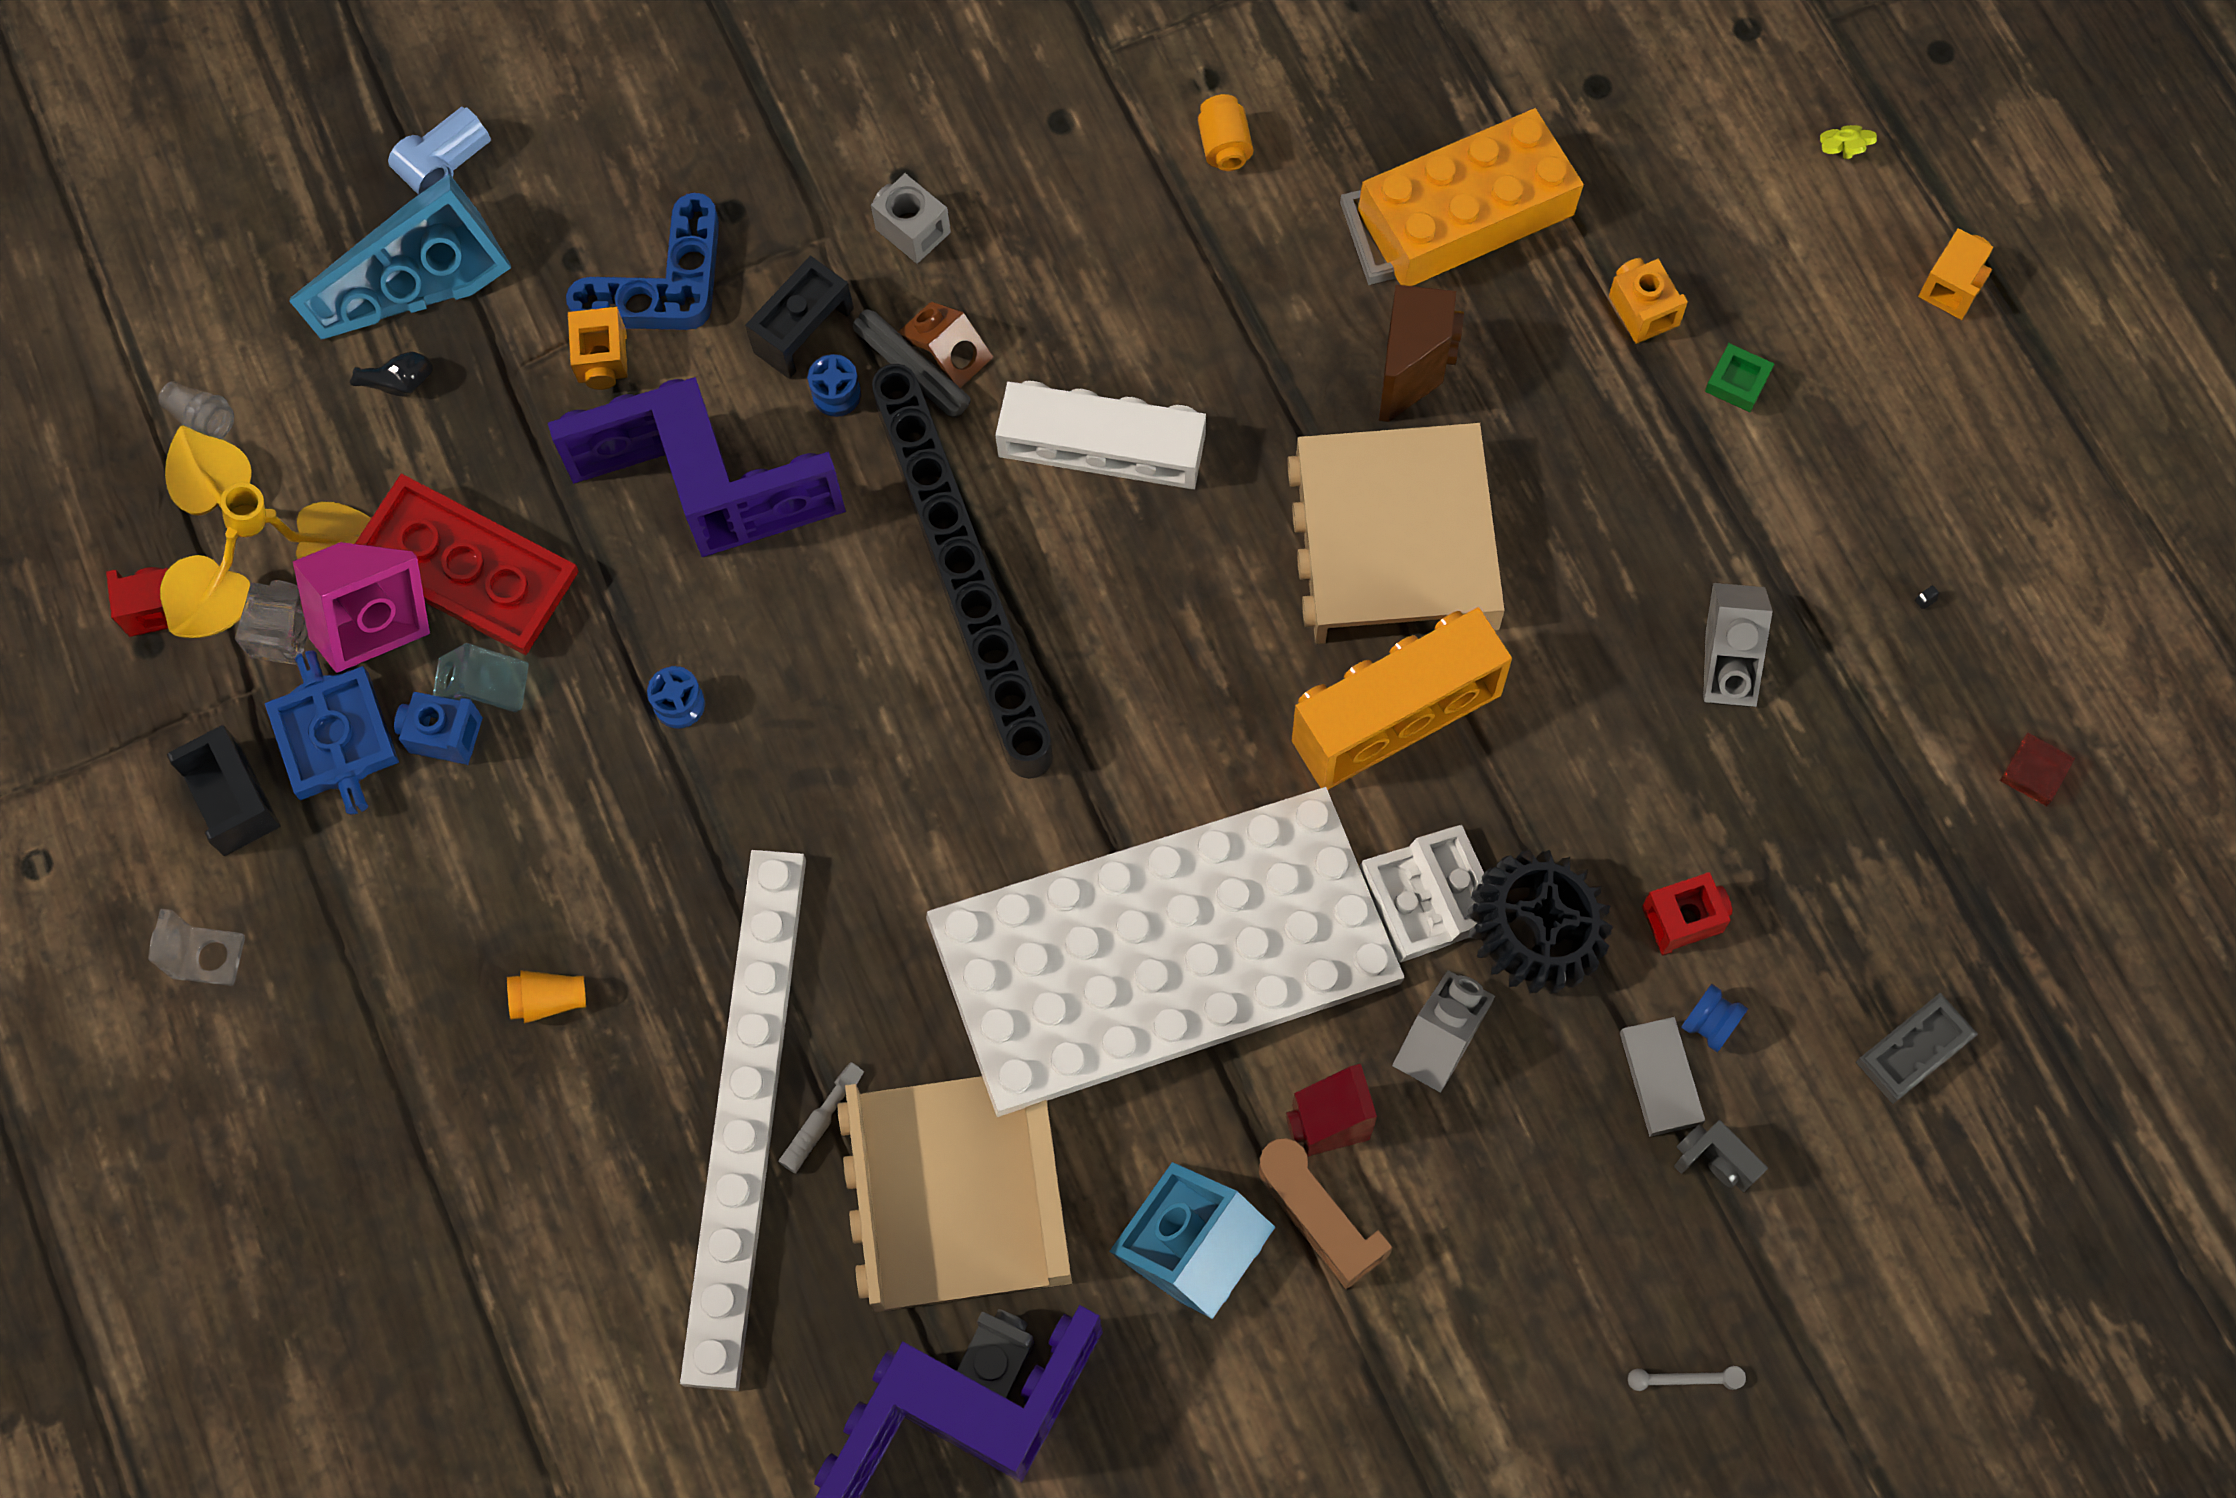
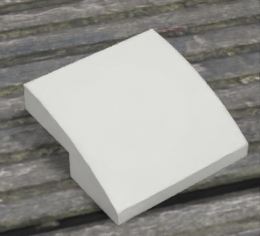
(1425, 891)

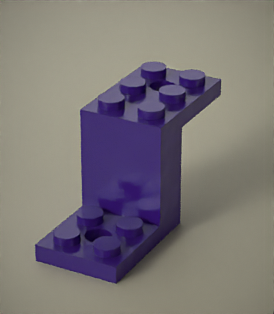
(678, 425)
(959, 1409)

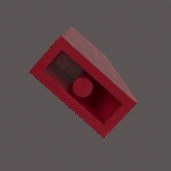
(1333, 1112)

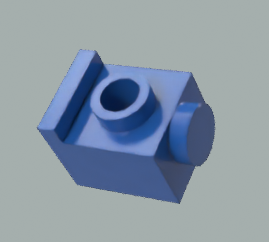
(449, 738)

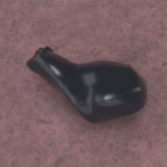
(397, 376)

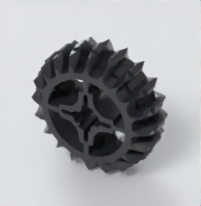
(1524, 932)

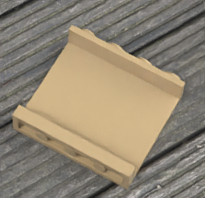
(1395, 527)
(951, 1195)

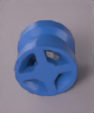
(824, 379)
(670, 686)
(1714, 1017)

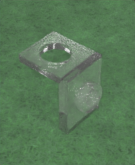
(178, 945)

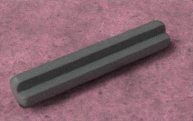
(898, 350)

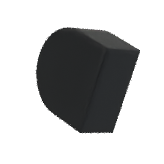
(1927, 597)

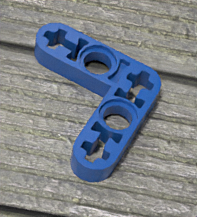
(678, 282)

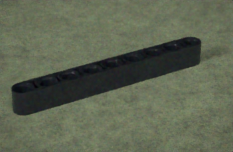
(968, 588)

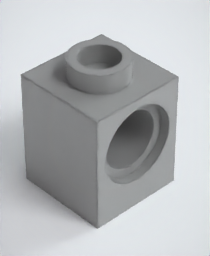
(913, 235)

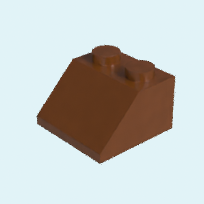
(1419, 345)

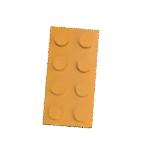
(1469, 198)
(1399, 697)

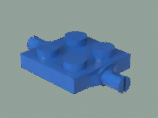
(331, 732)

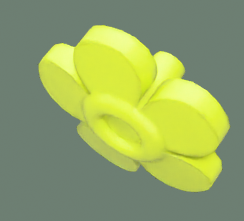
(1849, 139)

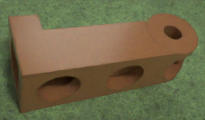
(1316, 1215)

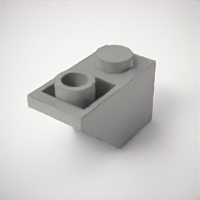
(1736, 644)
(1443, 1030)

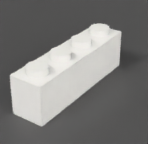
(1101, 434)

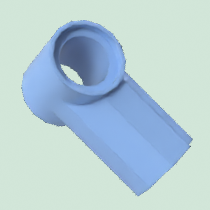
(439, 152)

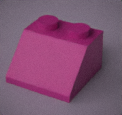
(360, 601)

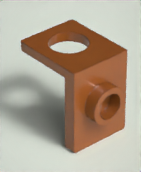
(938, 331)

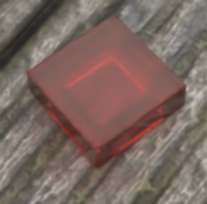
(2037, 769)

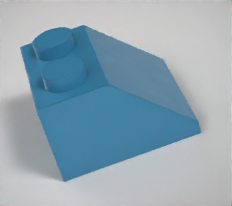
(1193, 1239)

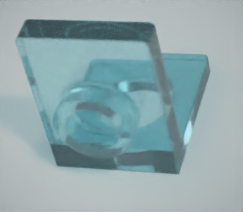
(482, 677)

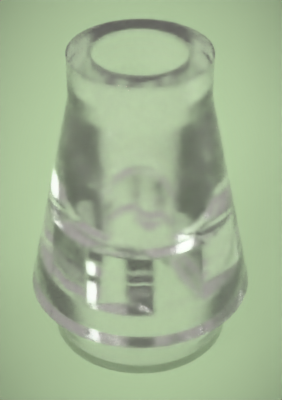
(198, 409)

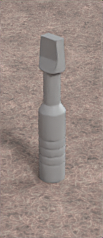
(818, 1121)

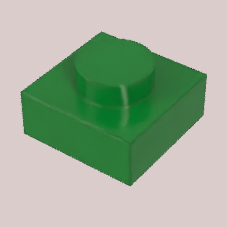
(1739, 377)

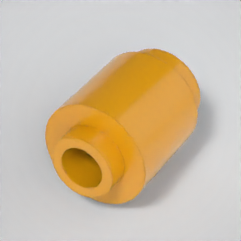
(1225, 132)

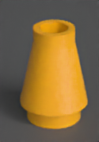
(543, 995)

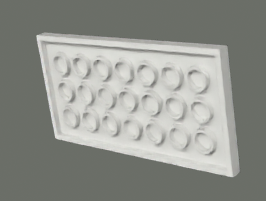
(1162, 950)

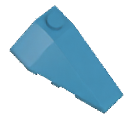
(415, 258)

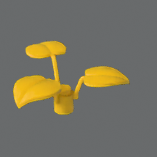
(211, 472)

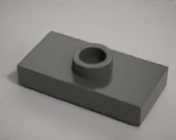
(1916, 1048)

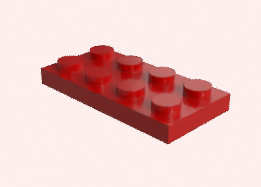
(472, 563)

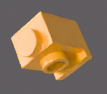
(1958, 274)
(1644, 311)
(597, 347)

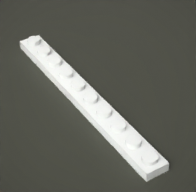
(743, 1123)

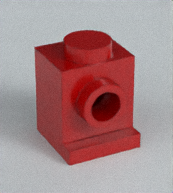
(137, 600)
(1696, 894)

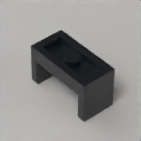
(796, 313)
(225, 790)

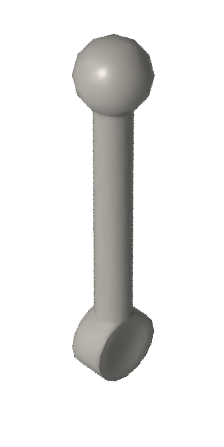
(1731, 1378)

